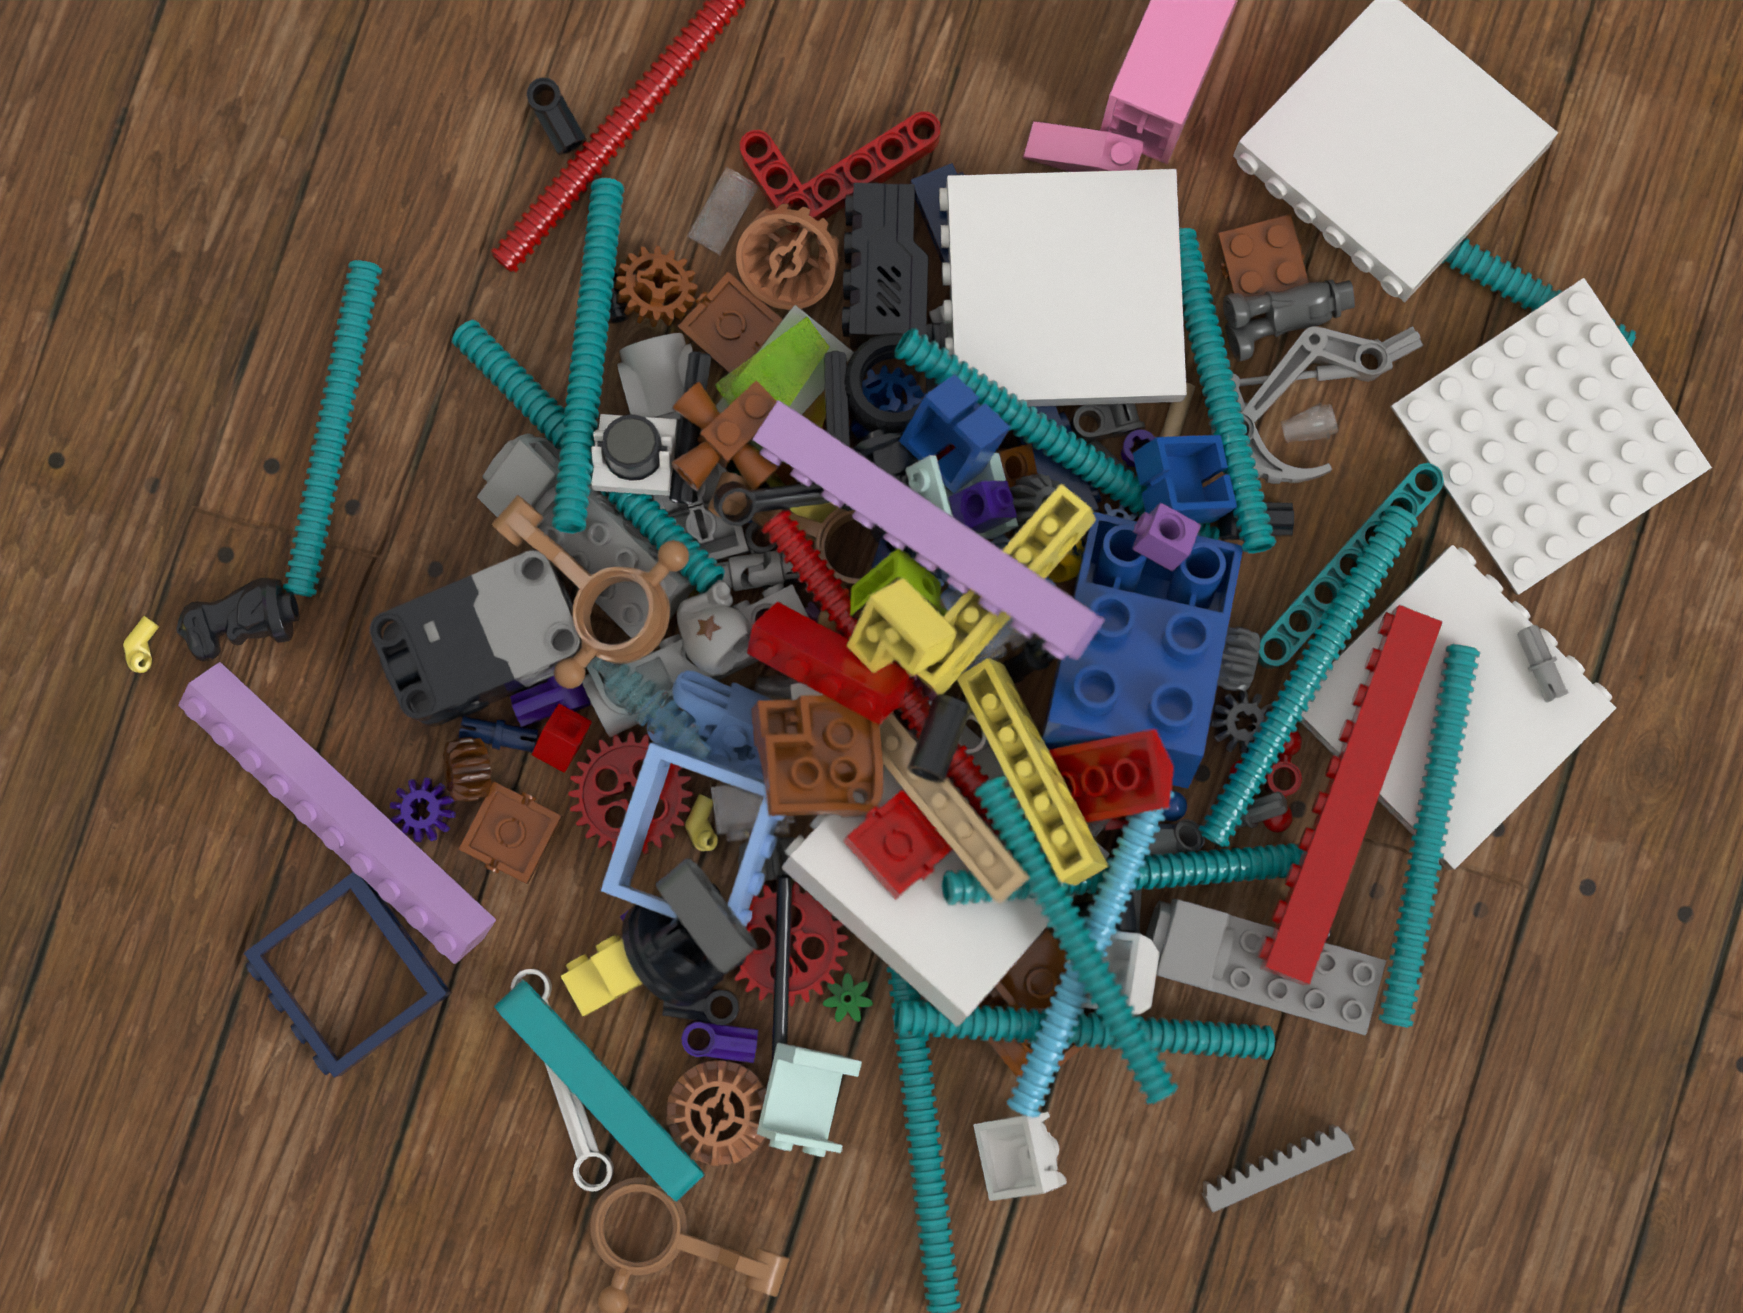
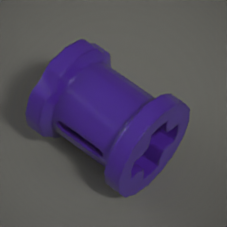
(1140, 437)

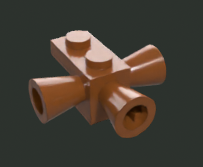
(725, 435)

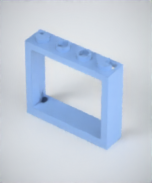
(640, 814)

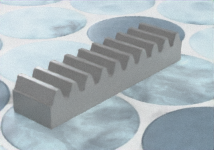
(1278, 1170)

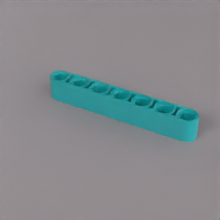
(1332, 576)
(599, 1090)

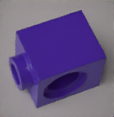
(983, 505)

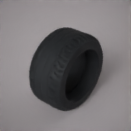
(867, 355)

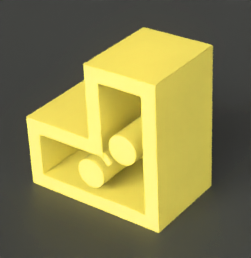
(900, 628)
(602, 977)

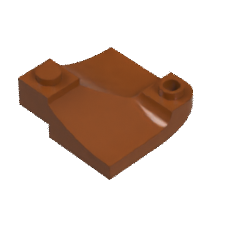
(817, 757)
(1029, 986)

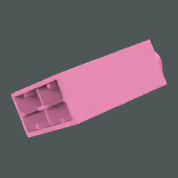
(1165, 72)

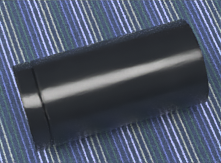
(939, 738)

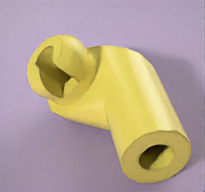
(137, 647)
(698, 826)

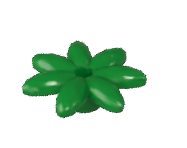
(856, 1000)

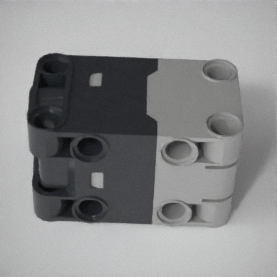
(477, 639)

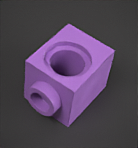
(1177, 529)

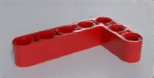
(839, 174)

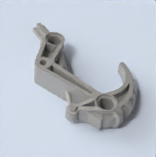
(1339, 359)

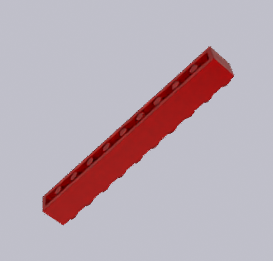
(1350, 795)

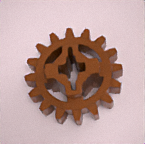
(670, 283)

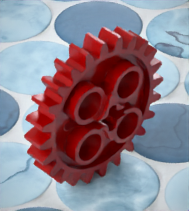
(623, 759)
(815, 923)

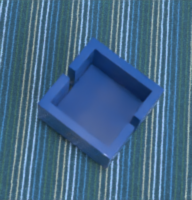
(954, 417)
(1175, 473)

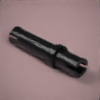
(1030, 659)

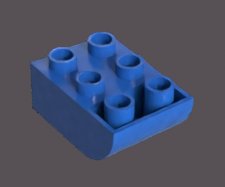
(1154, 652)

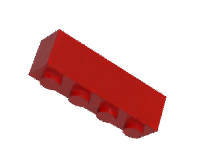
(825, 663)

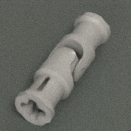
(763, 570)

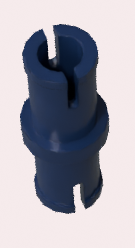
(499, 734)

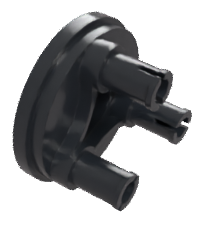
(668, 957)

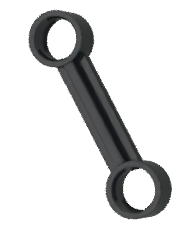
(768, 499)

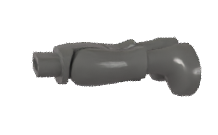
(1284, 312)

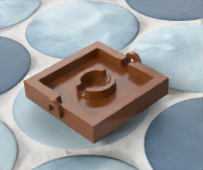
(1262, 257)
(729, 323)
(510, 832)

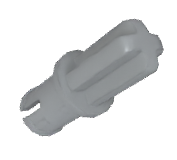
(1542, 663)

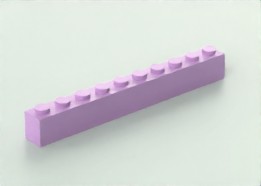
(929, 531)
(336, 812)

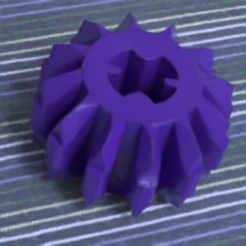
(435, 807)

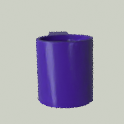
(541, 701)
(725, 1042)

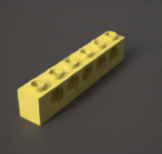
(1038, 547)
(1032, 772)

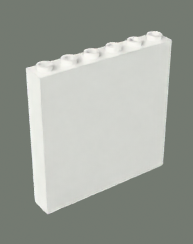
(1394, 145)
(1067, 284)
(1510, 731)
(938, 948)

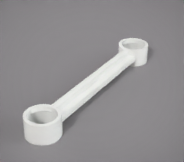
(572, 1110)

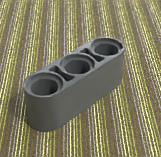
(706, 915)

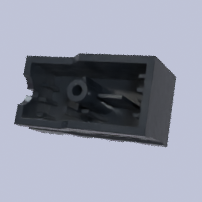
(886, 265)

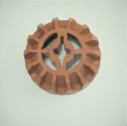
(782, 283)
(729, 1078)

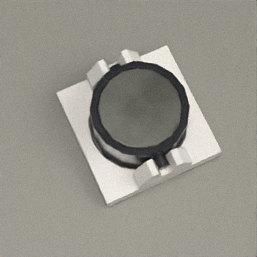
(634, 451)

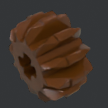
(467, 769)

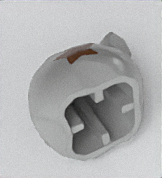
(713, 630)

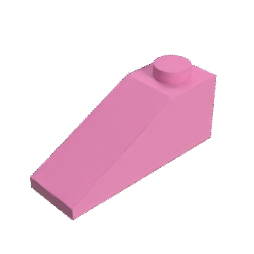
(1081, 149)

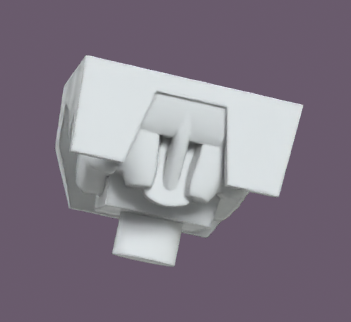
(1135, 966)
(1018, 1157)

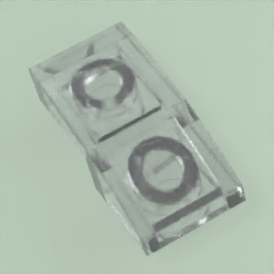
(723, 210)

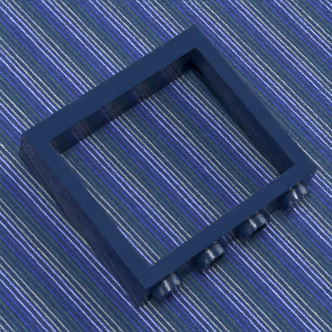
(396, 935)

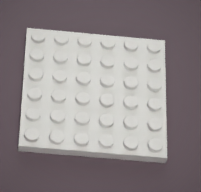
(1551, 436)

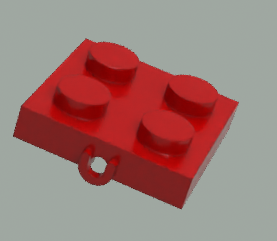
(898, 844)

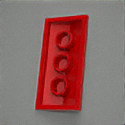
(1117, 775)

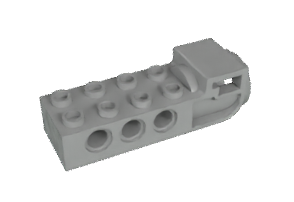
(652, 383)
(530, 470)
(671, 660)
(1222, 957)

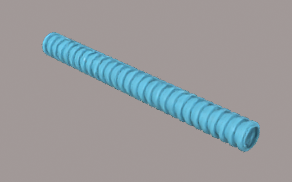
(1070, 993)

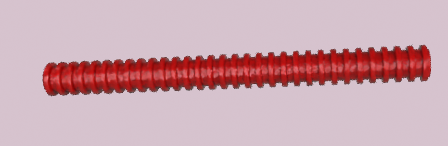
(615, 131)
(838, 605)

